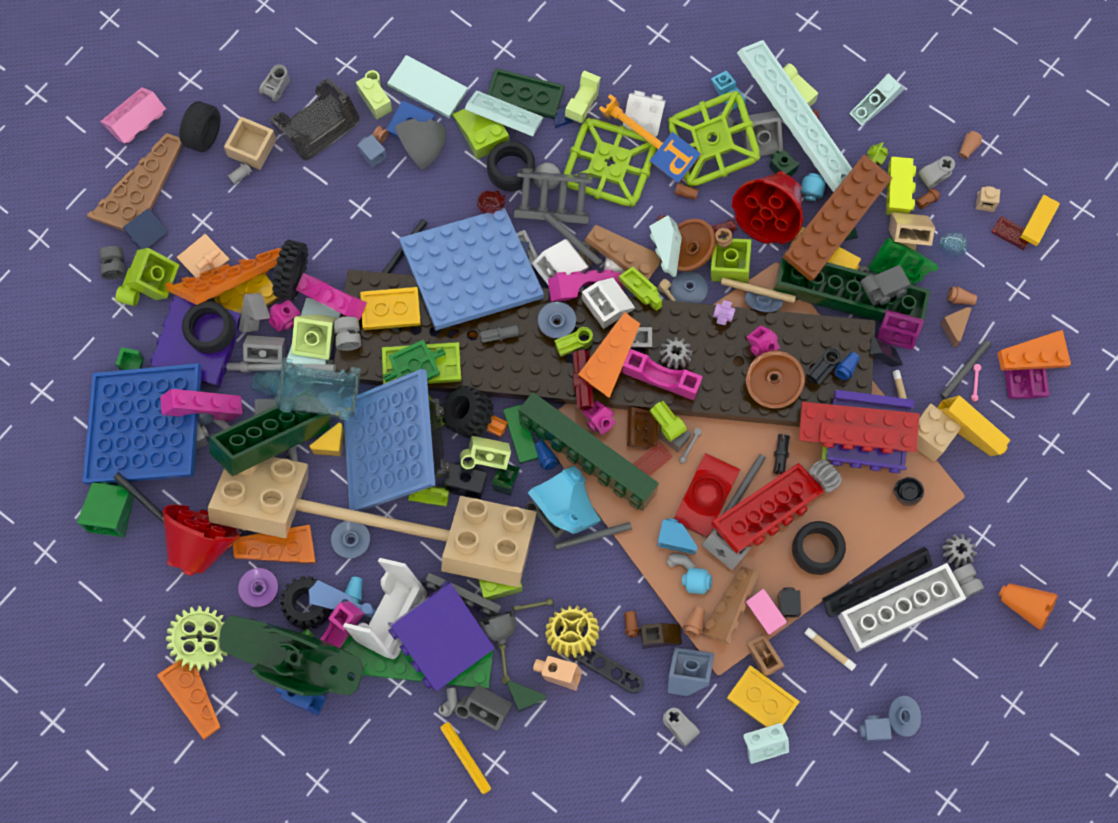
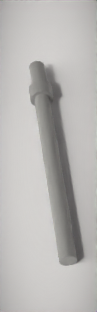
(247, 367)

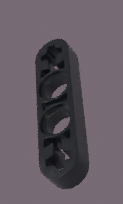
(609, 666)

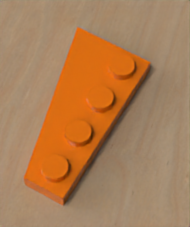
(1039, 353)
(609, 357)
(295, 548)
(191, 697)

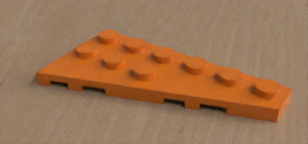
(219, 279)

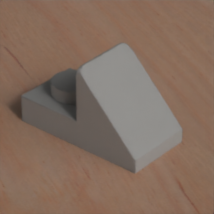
(253, 311)

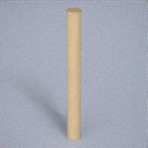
(758, 290)

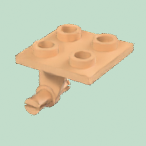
(202, 256)

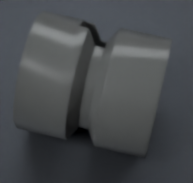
(111, 262)

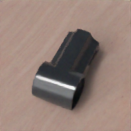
(823, 366)

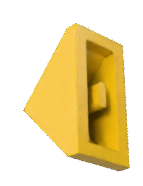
(330, 442)

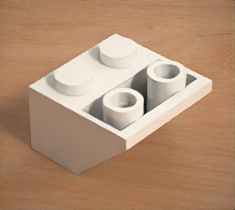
(557, 259)
(606, 301)

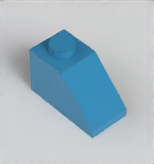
(675, 537)

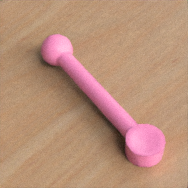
(977, 367)

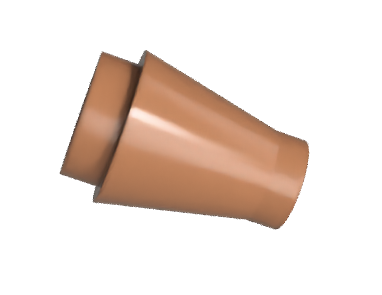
(970, 144)
(960, 296)
(694, 623)

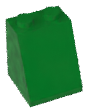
(106, 510)

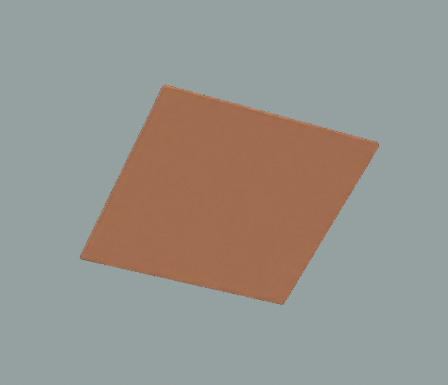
(860, 508)

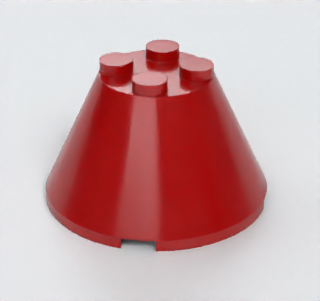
(769, 208)
(193, 540)

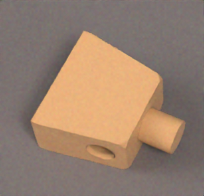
(566, 675)

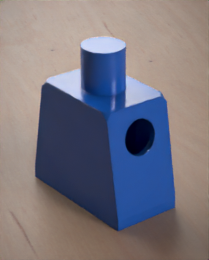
(308, 703)

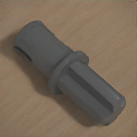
(499, 333)

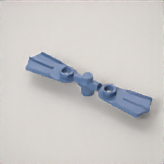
(329, 597)

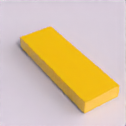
(1040, 220)

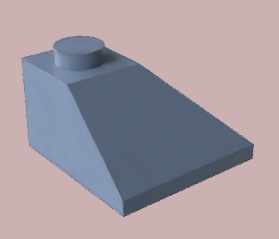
(689, 671)

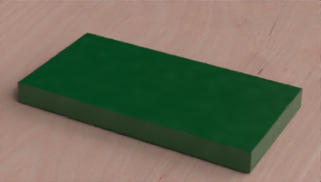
(527, 92)

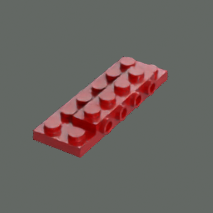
(858, 428)
(768, 509)

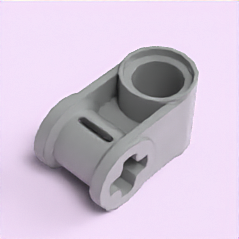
(274, 86)
(937, 171)
(682, 728)

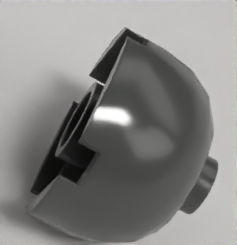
(499, 627)

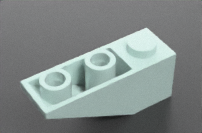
(877, 100)
(668, 242)

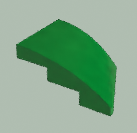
(895, 253)

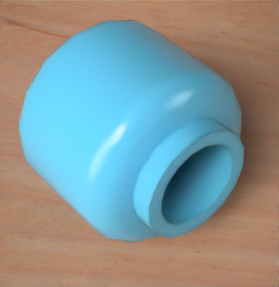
(813, 187)
(697, 581)

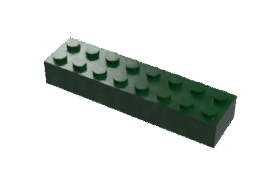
(841, 290)
(588, 452)

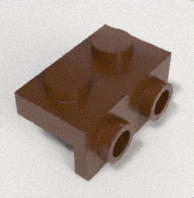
(641, 429)

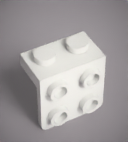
(645, 111)

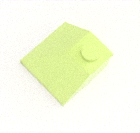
(313, 336)

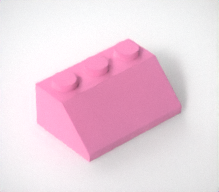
(134, 115)

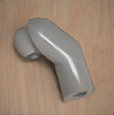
(680, 559)
(449, 706)

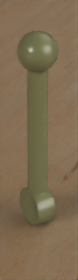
(549, 602)
(505, 679)

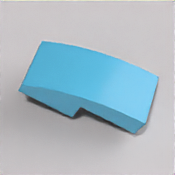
(724, 84)

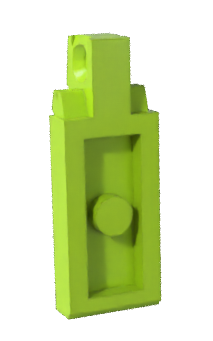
(641, 287)

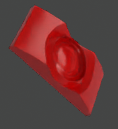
(706, 495)

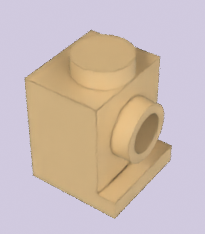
(987, 195)

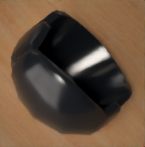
(909, 491)

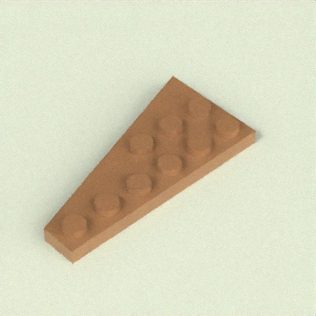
(139, 187)

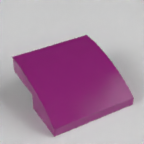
(900, 329)
(1026, 384)

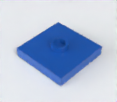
(407, 112)

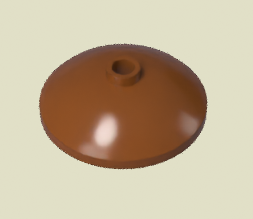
(699, 236)
(784, 388)

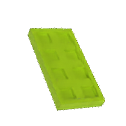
(447, 365)

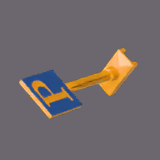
(673, 155)

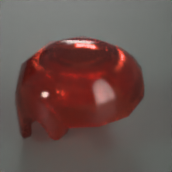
(491, 201)

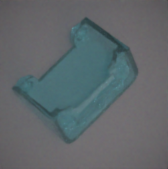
(317, 390)

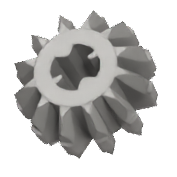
(677, 347)
(825, 475)
(964, 545)

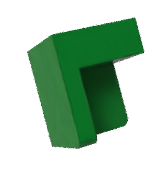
(129, 359)

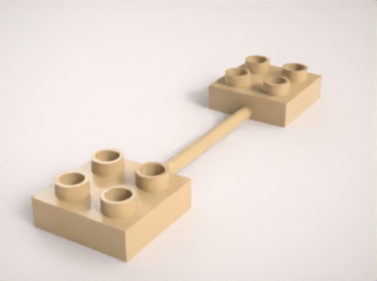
(483, 542)

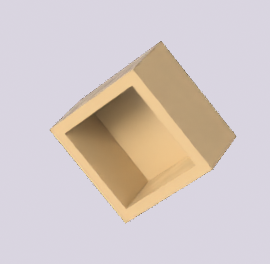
(250, 143)
(935, 432)

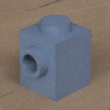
(371, 150)
(875, 729)

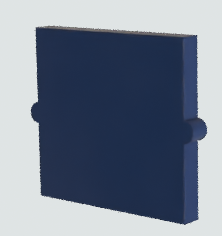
(145, 229)

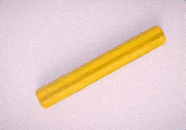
(465, 758)

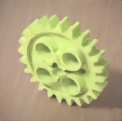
(198, 620)

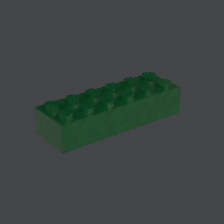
(264, 437)

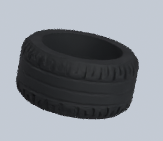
(199, 126)
(503, 150)
(195, 314)
(822, 528)

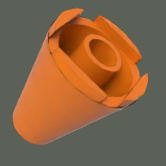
(1029, 603)

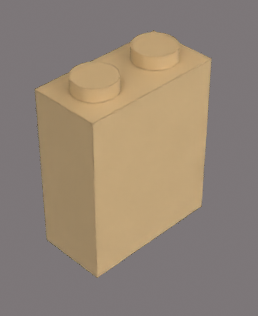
(911, 228)

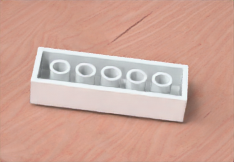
(901, 607)

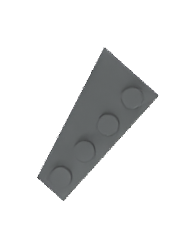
(470, 599)

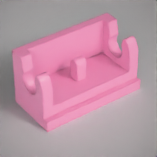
(766, 612)

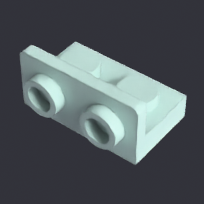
(766, 743)

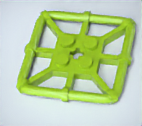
(724, 142)
(620, 156)

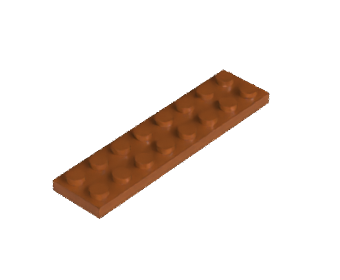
(837, 217)

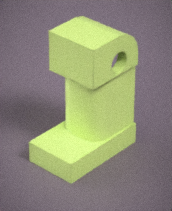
(587, 93)

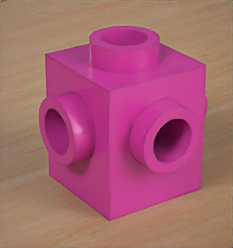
(283, 315)
(762, 341)
(599, 418)

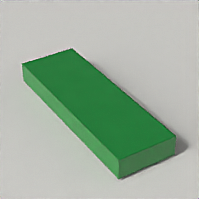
(521, 437)

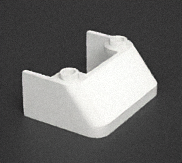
(401, 595)

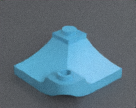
(566, 501)

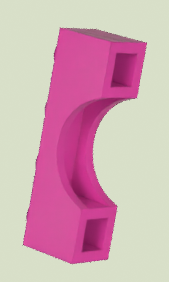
(566, 287)
(330, 296)
(676, 381)
(185, 402)
(344, 613)

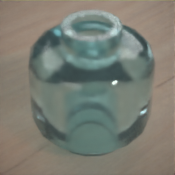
(953, 244)

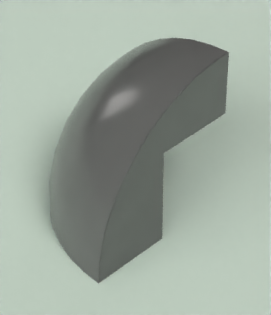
(422, 140)

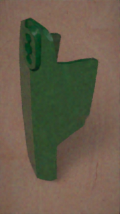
(291, 658)

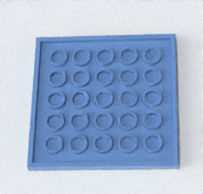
(470, 269)
(389, 442)

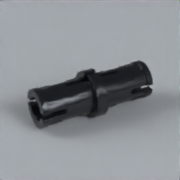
(781, 454)

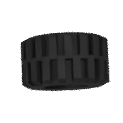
(477, 417)
(289, 600)

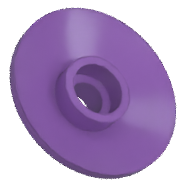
(253, 579)

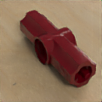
(584, 391)

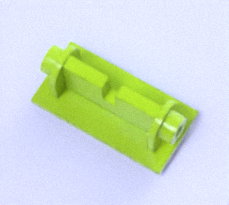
(877, 153)
(432, 495)

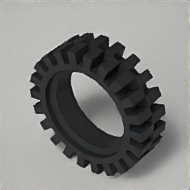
(289, 269)

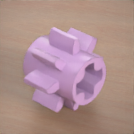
(724, 312)

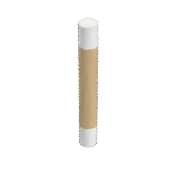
(899, 384)
(830, 649)

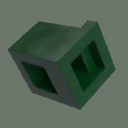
(789, 166)

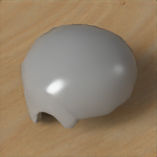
(549, 168)

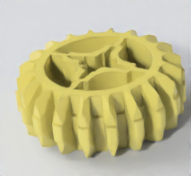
(572, 621)

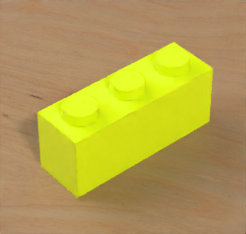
(901, 185)

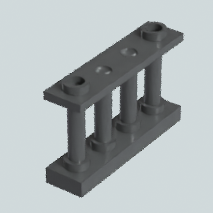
(561, 213)

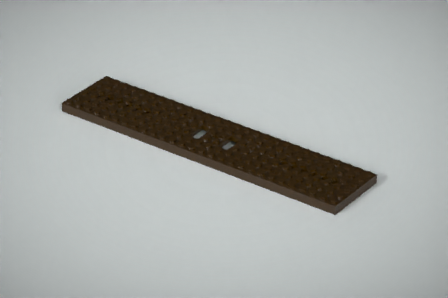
(533, 363)

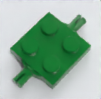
(412, 359)

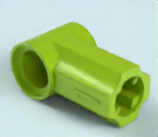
(127, 294)
(572, 342)
(670, 425)

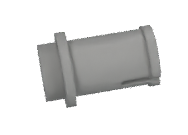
(240, 173)

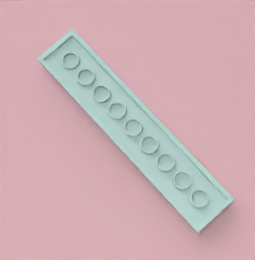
(795, 113)

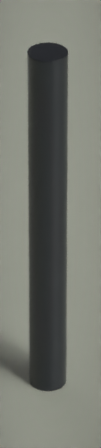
(399, 254)
(139, 496)

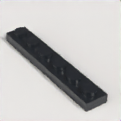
(877, 581)

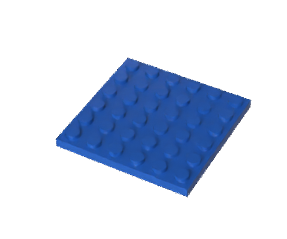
(131, 433)

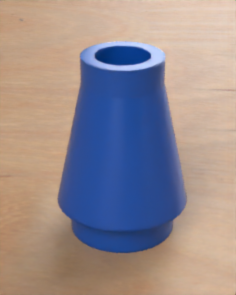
(847, 366)
(546, 456)

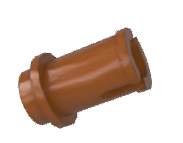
(685, 191)
(930, 197)
(631, 624)

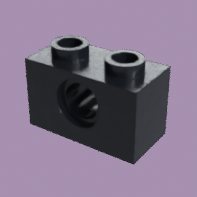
(470, 489)

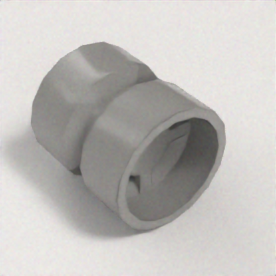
(347, 335)
(966, 579)

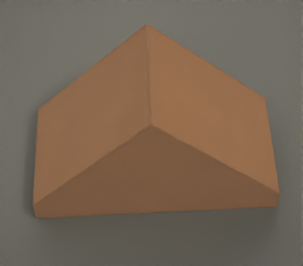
(955, 325)
(764, 655)

